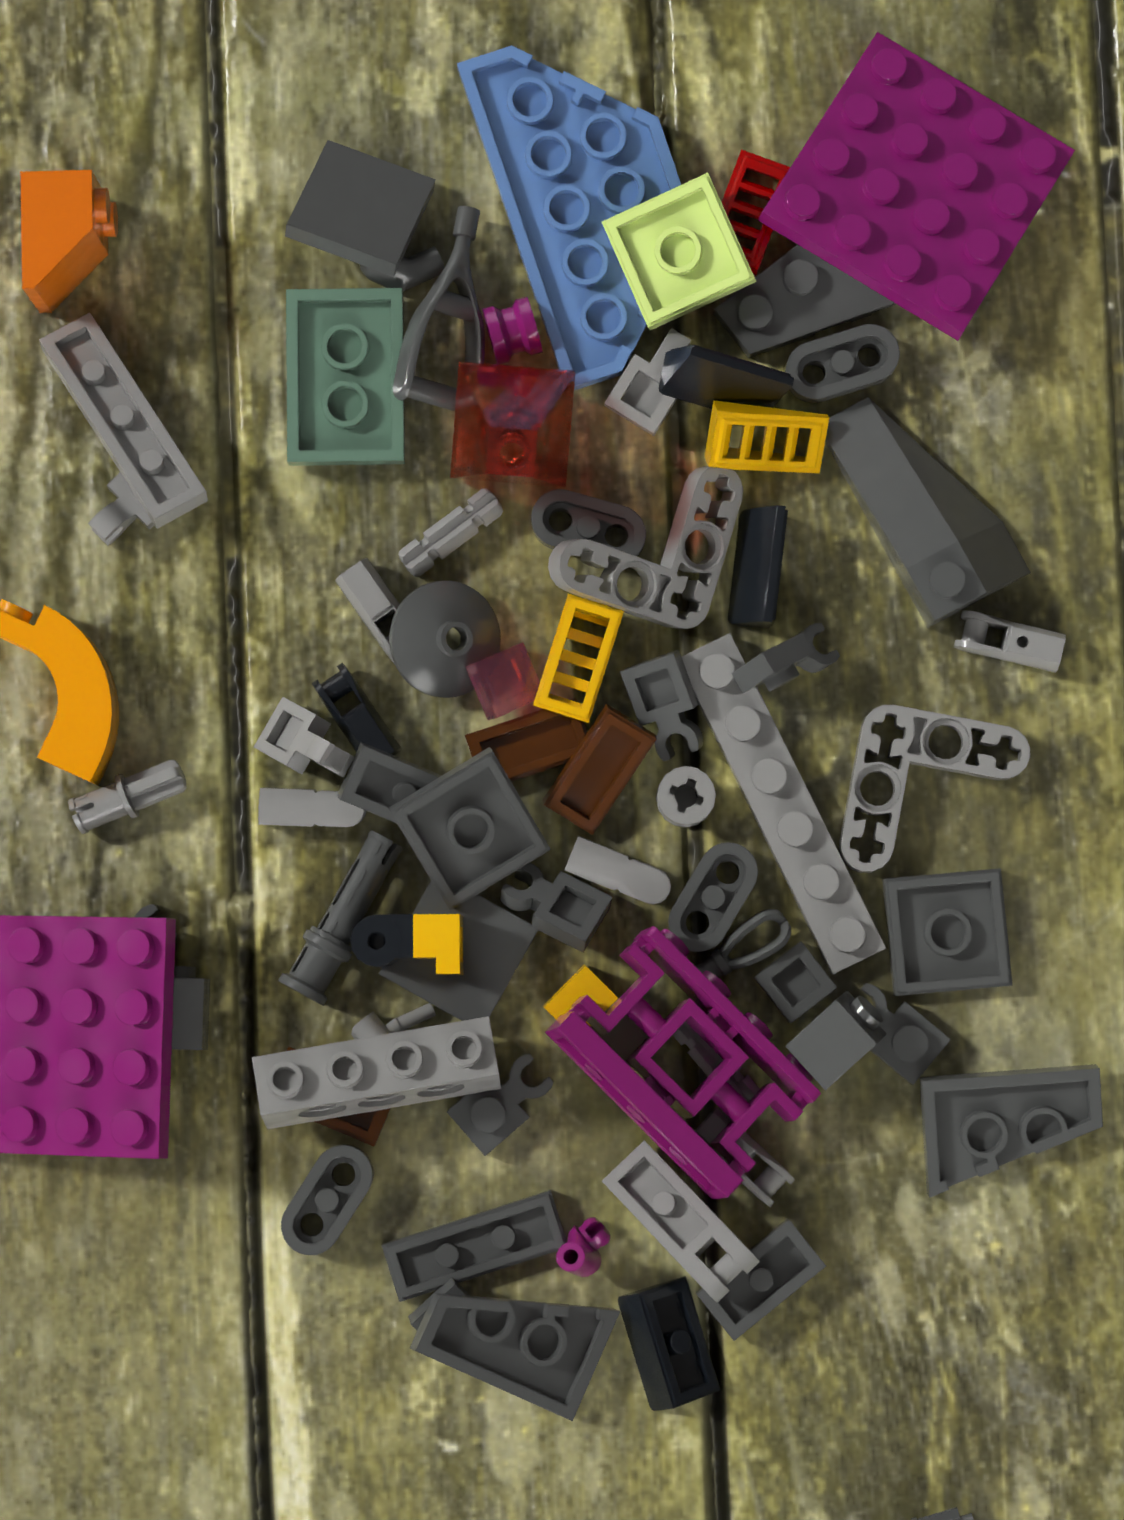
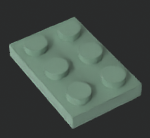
(342, 376)

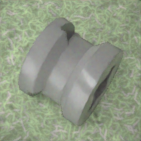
(682, 805)

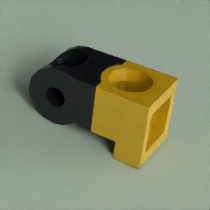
(391, 937)

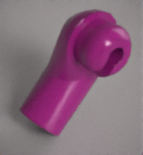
(581, 1251)

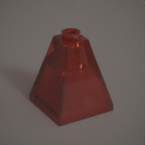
(512, 424)

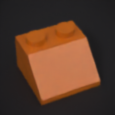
(62, 232)

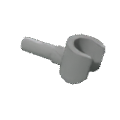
(373, 1025)

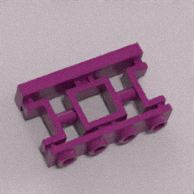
(649, 1098)

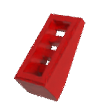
(737, 182)

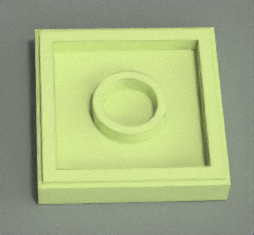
(679, 251)

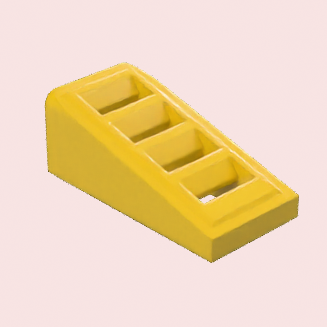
(726, 414)
(594, 613)

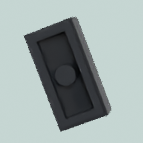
(707, 375)
(757, 566)
(668, 1344)

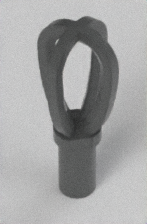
(719, 961)

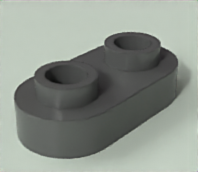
(840, 362)
(589, 518)
(712, 897)
(328, 1199)

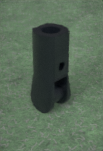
(363, 721)

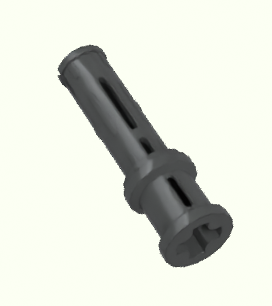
(329, 942)

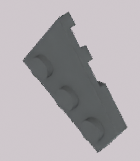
(794, 302)
(998, 1116)
(519, 1345)

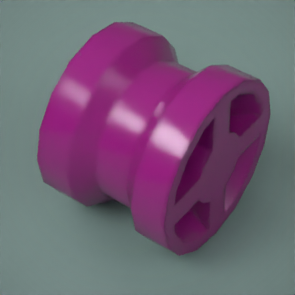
(512, 330)

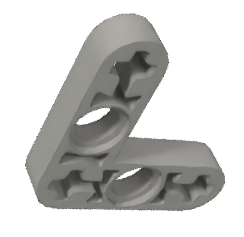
(661, 580)
(915, 750)

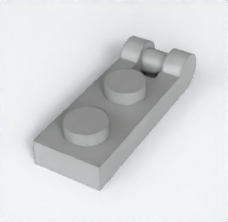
(678, 1219)

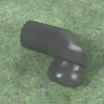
(410, 272)

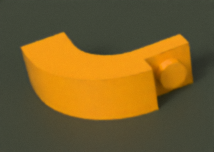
(88, 703)

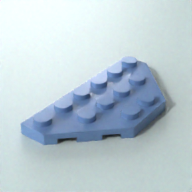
(561, 168)

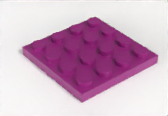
(916, 185)
(86, 1035)

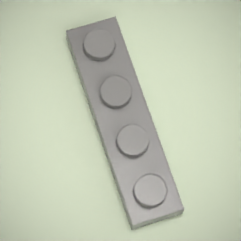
(123, 420)

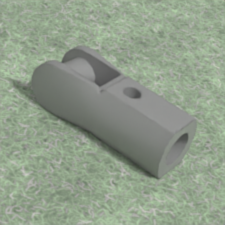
(369, 598)
(1019, 642)
(306, 808)
(618, 872)
(770, 1179)

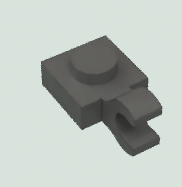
(777, 665)

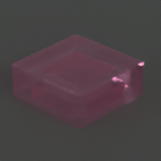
(504, 680)

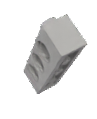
(376, 1073)

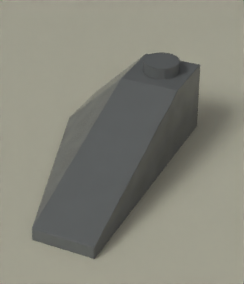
(927, 521)

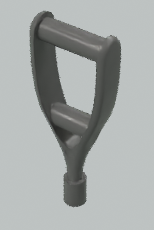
(456, 305)

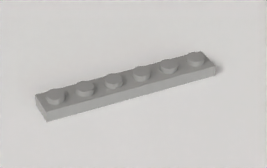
(782, 807)

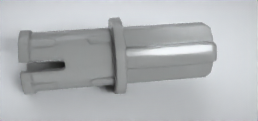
(127, 795)

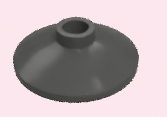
(421, 631)

